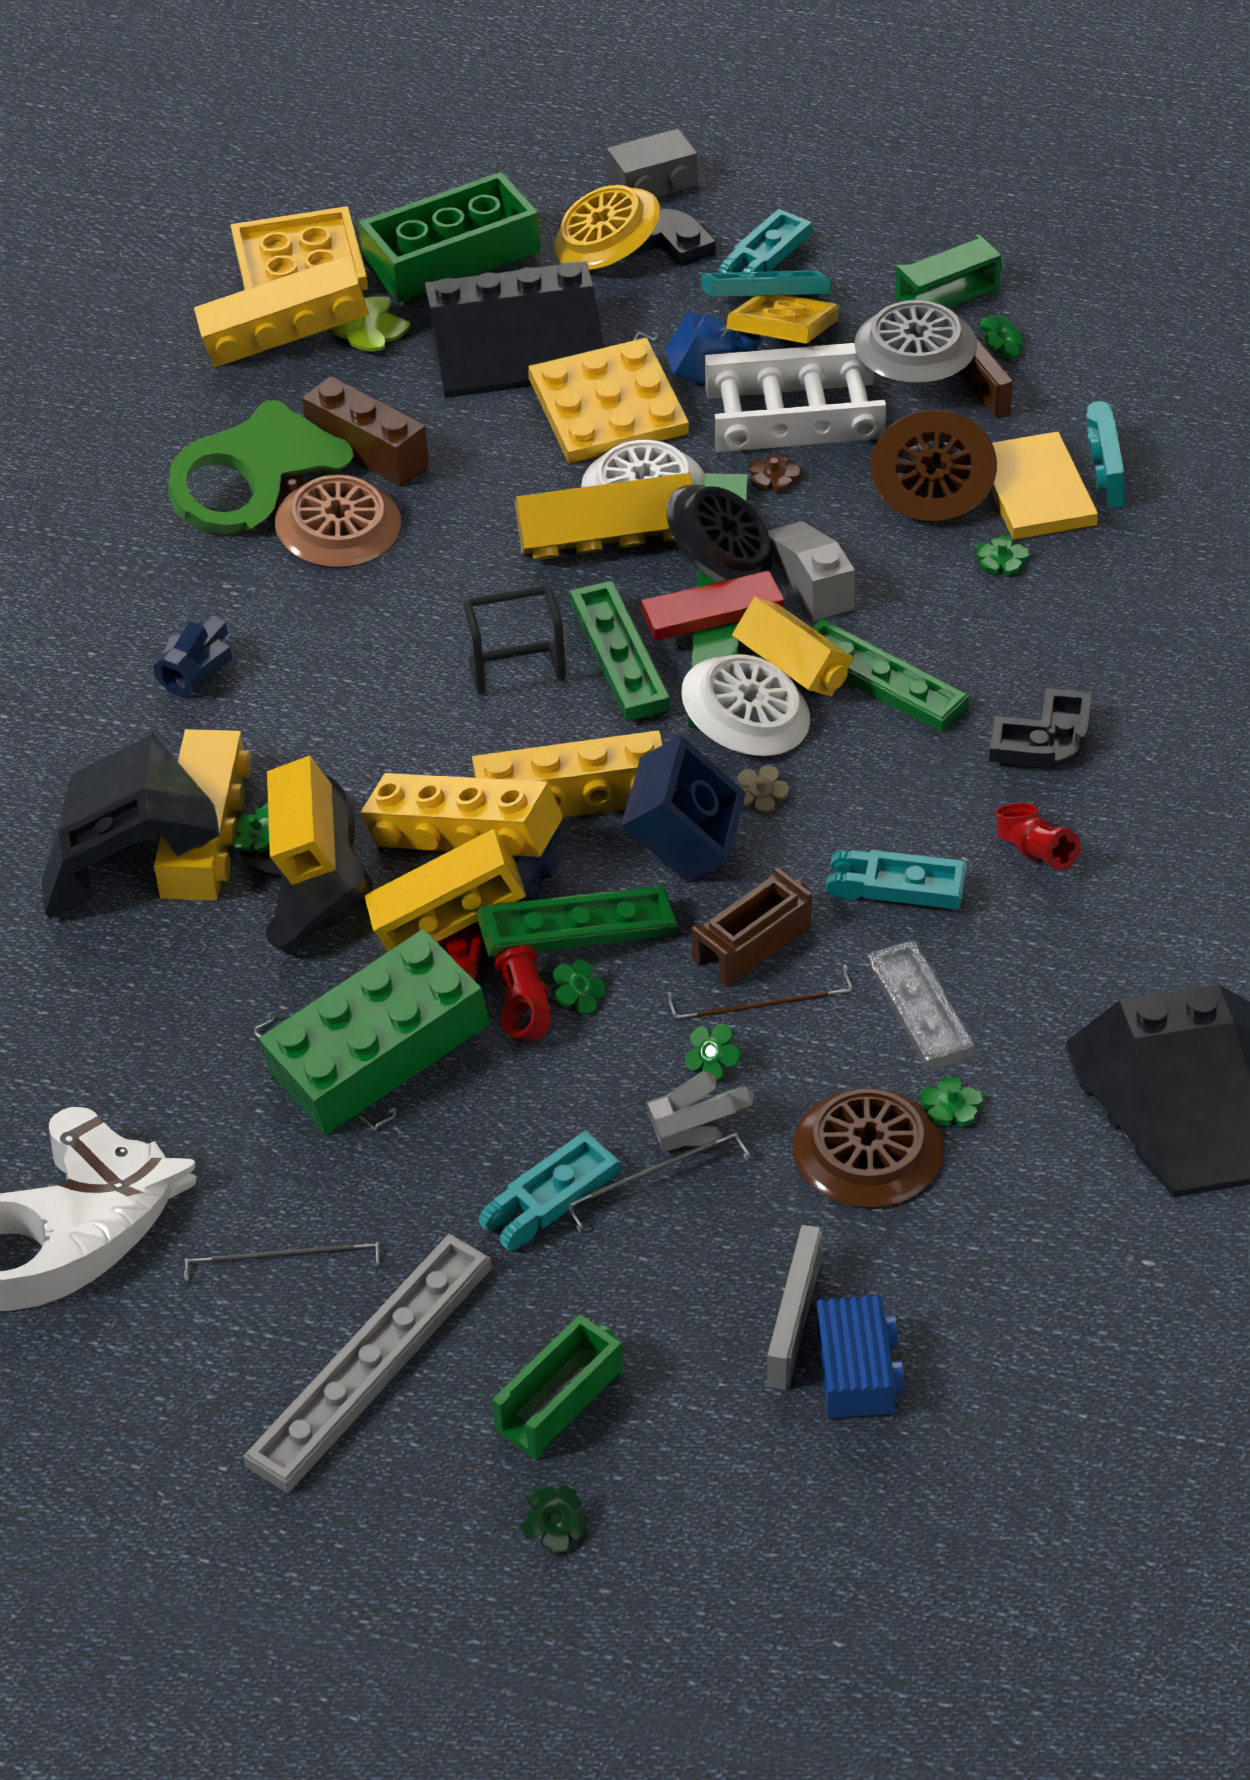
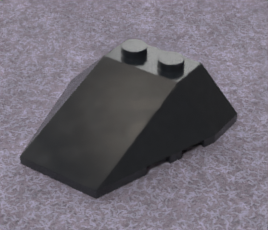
(1175, 1083)

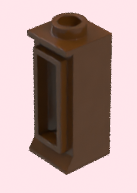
(754, 926)

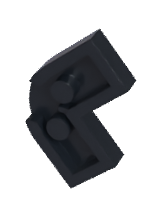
(679, 237)
(1045, 741)

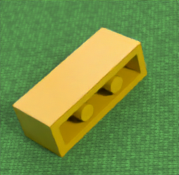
(445, 892)

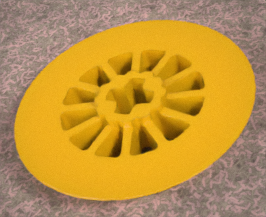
(606, 226)

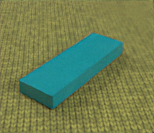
(765, 283)

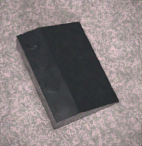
(503, 322)

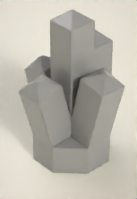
(680, 1114)

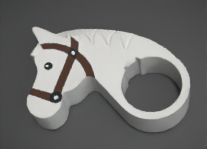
(93, 1218)

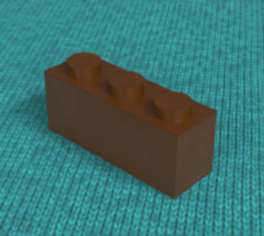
(378, 434)

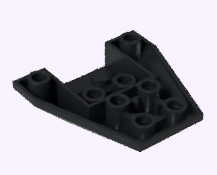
(121, 805)

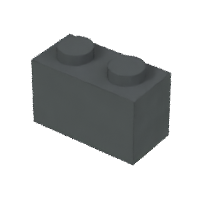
(654, 163)

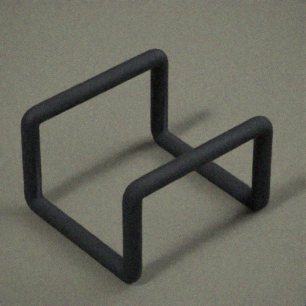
(555, 648)

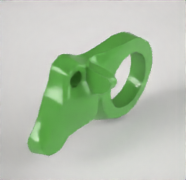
(262, 450)

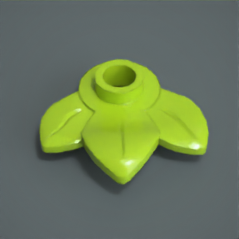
(373, 330)

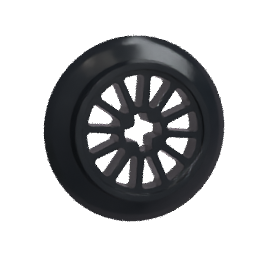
(718, 532)

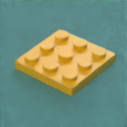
(294, 243)
(607, 399)

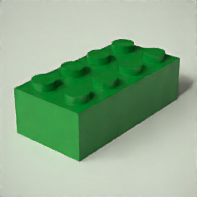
(450, 236)
(374, 1031)

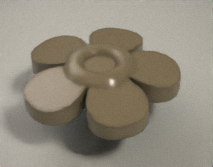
(762, 789)

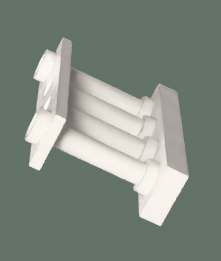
(789, 371)

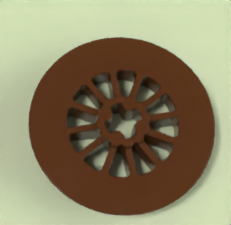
(937, 427)
(826, 1142)

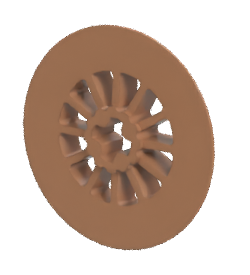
(312, 532)

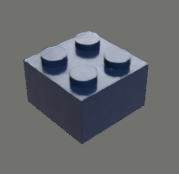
(684, 809)

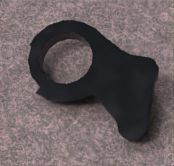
(322, 899)

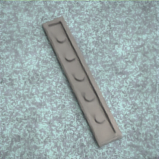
(367, 1363)

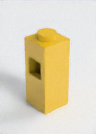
(793, 646)
(301, 820)

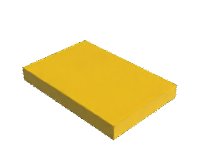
(784, 317)
(1040, 487)

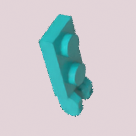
(768, 243)
(1105, 450)
(897, 878)
(549, 1189)

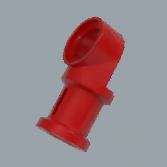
(1037, 837)
(523, 993)

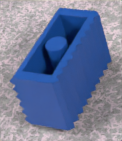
(857, 1357)

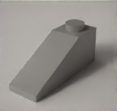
(814, 569)

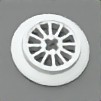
(640, 461)
(717, 705)

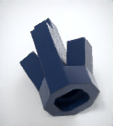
(193, 656)

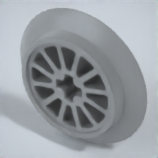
(915, 342)

